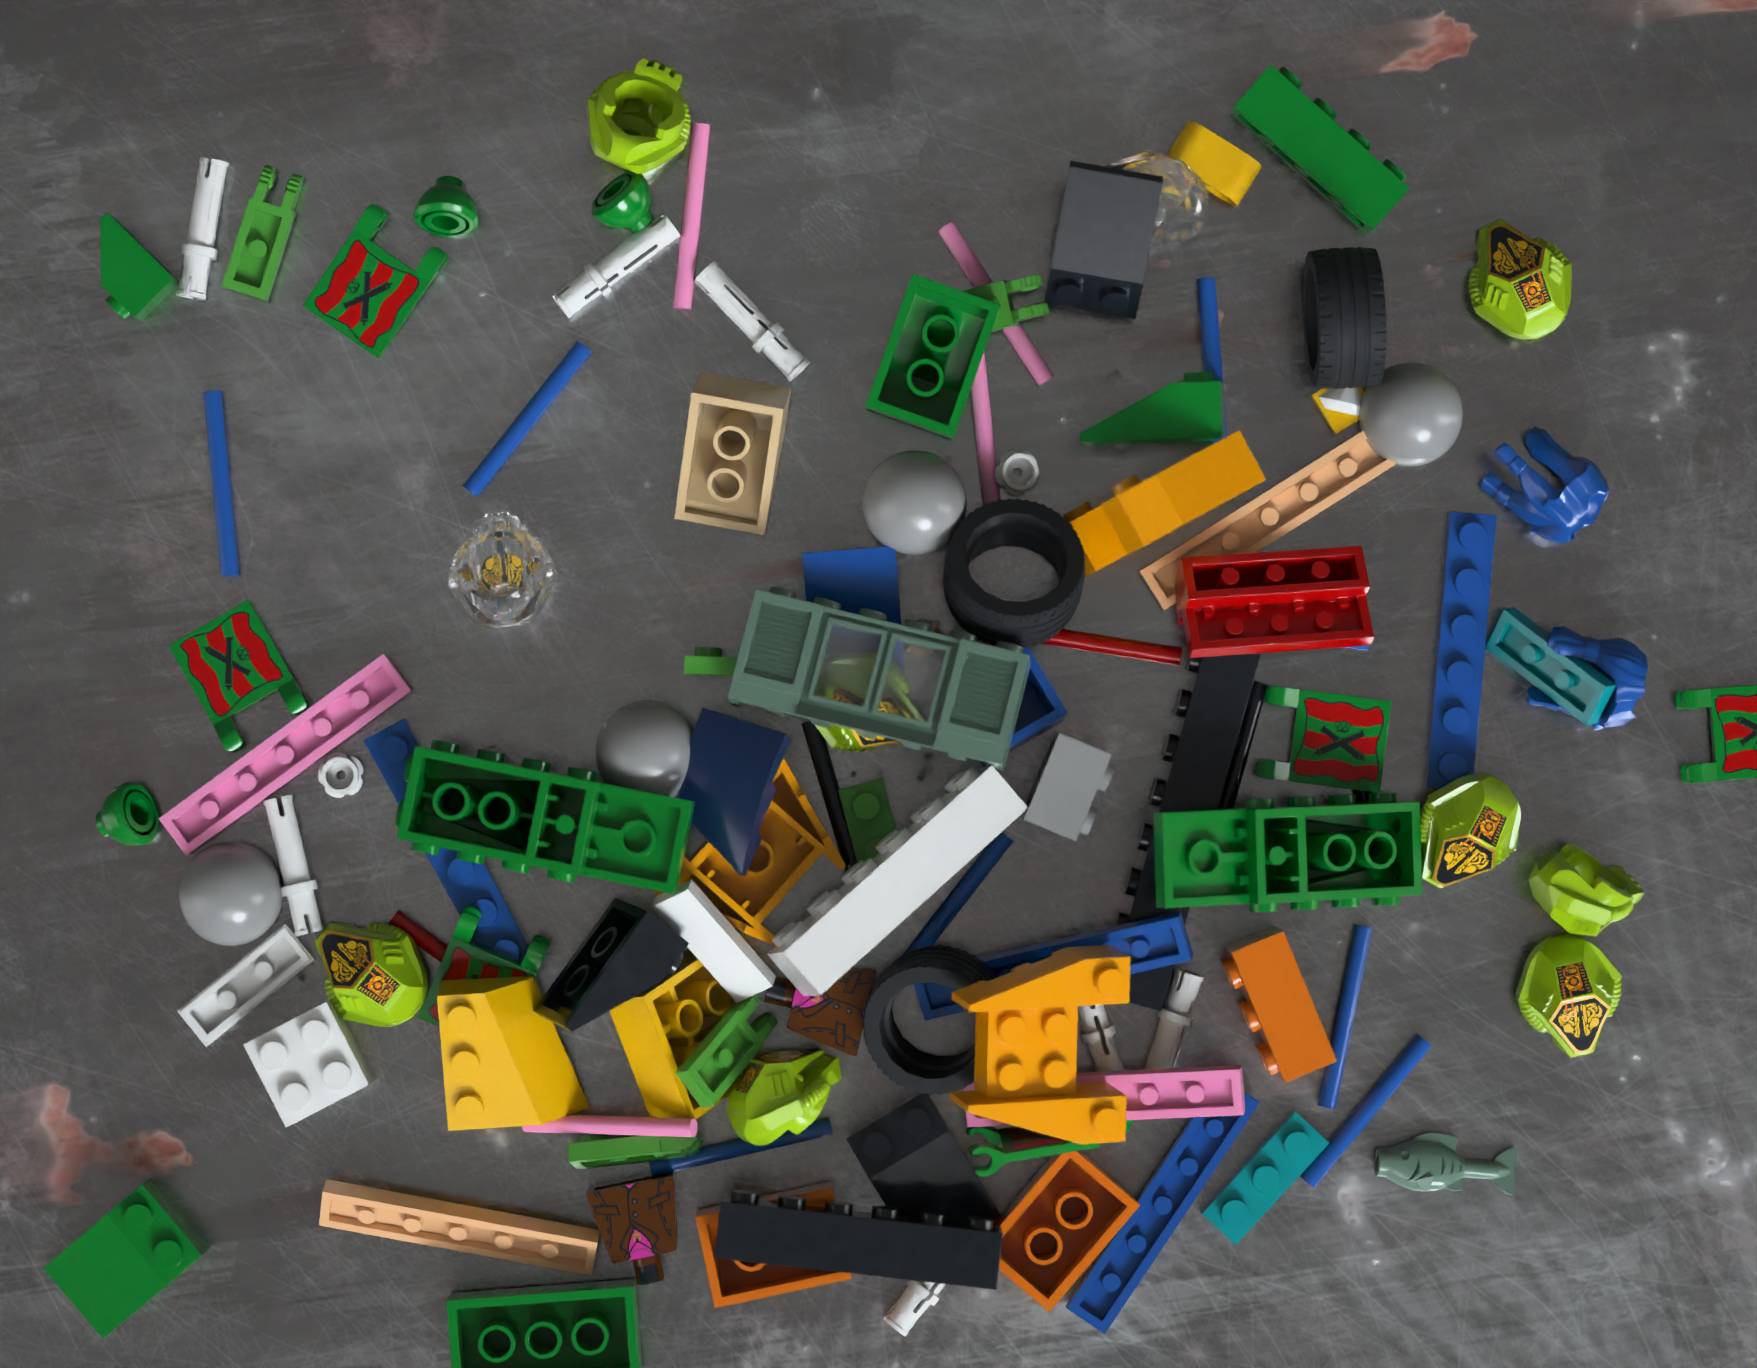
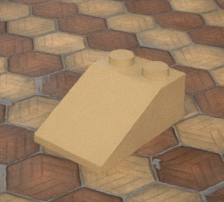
(731, 452)

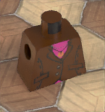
(833, 1016)
(638, 1222)

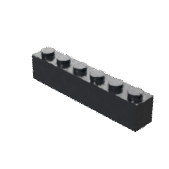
(859, 1241)

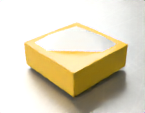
(1339, 406)

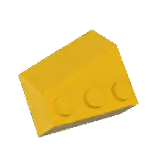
(664, 1029)
(502, 1056)

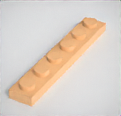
(1273, 512)
(459, 1227)

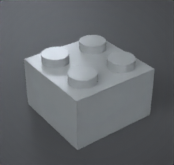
(1067, 787)

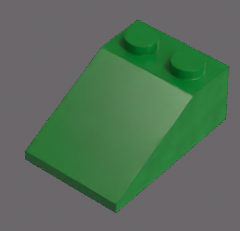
(932, 356)
(1174, 413)
(126, 1258)

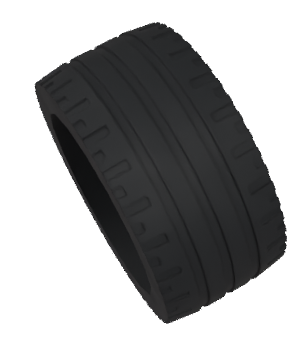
(1344, 317)
(1017, 525)
(885, 1043)

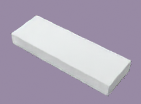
(714, 941)
(246, 984)

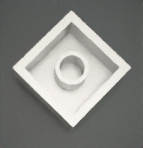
(309, 1063)

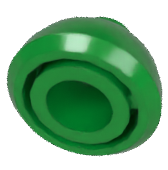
(624, 203)
(446, 209)
(129, 815)

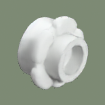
(1029, 472)
(341, 762)

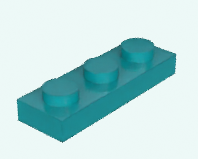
(1562, 678)
(1264, 1177)

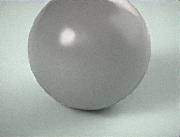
(1411, 414)
(914, 502)
(645, 747)
(230, 893)

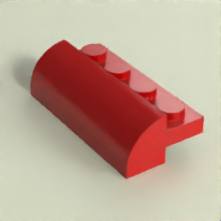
(1274, 601)

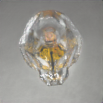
(1183, 195)
(501, 573)

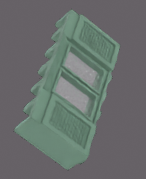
(880, 676)

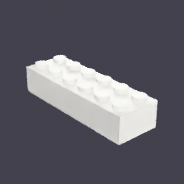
(897, 880)

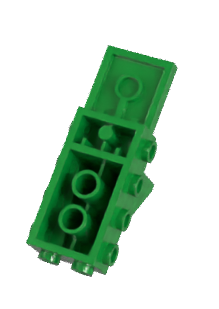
(541, 818)
(1290, 853)

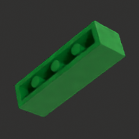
(1320, 148)

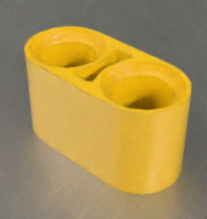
(1217, 162)

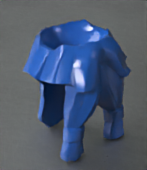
(1550, 512)
(1616, 657)

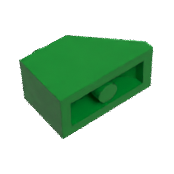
(130, 272)

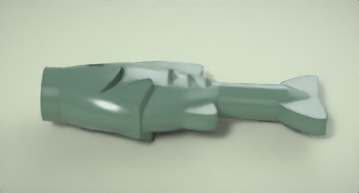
(1432, 1164)

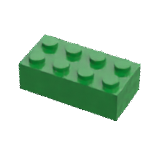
(546, 1326)

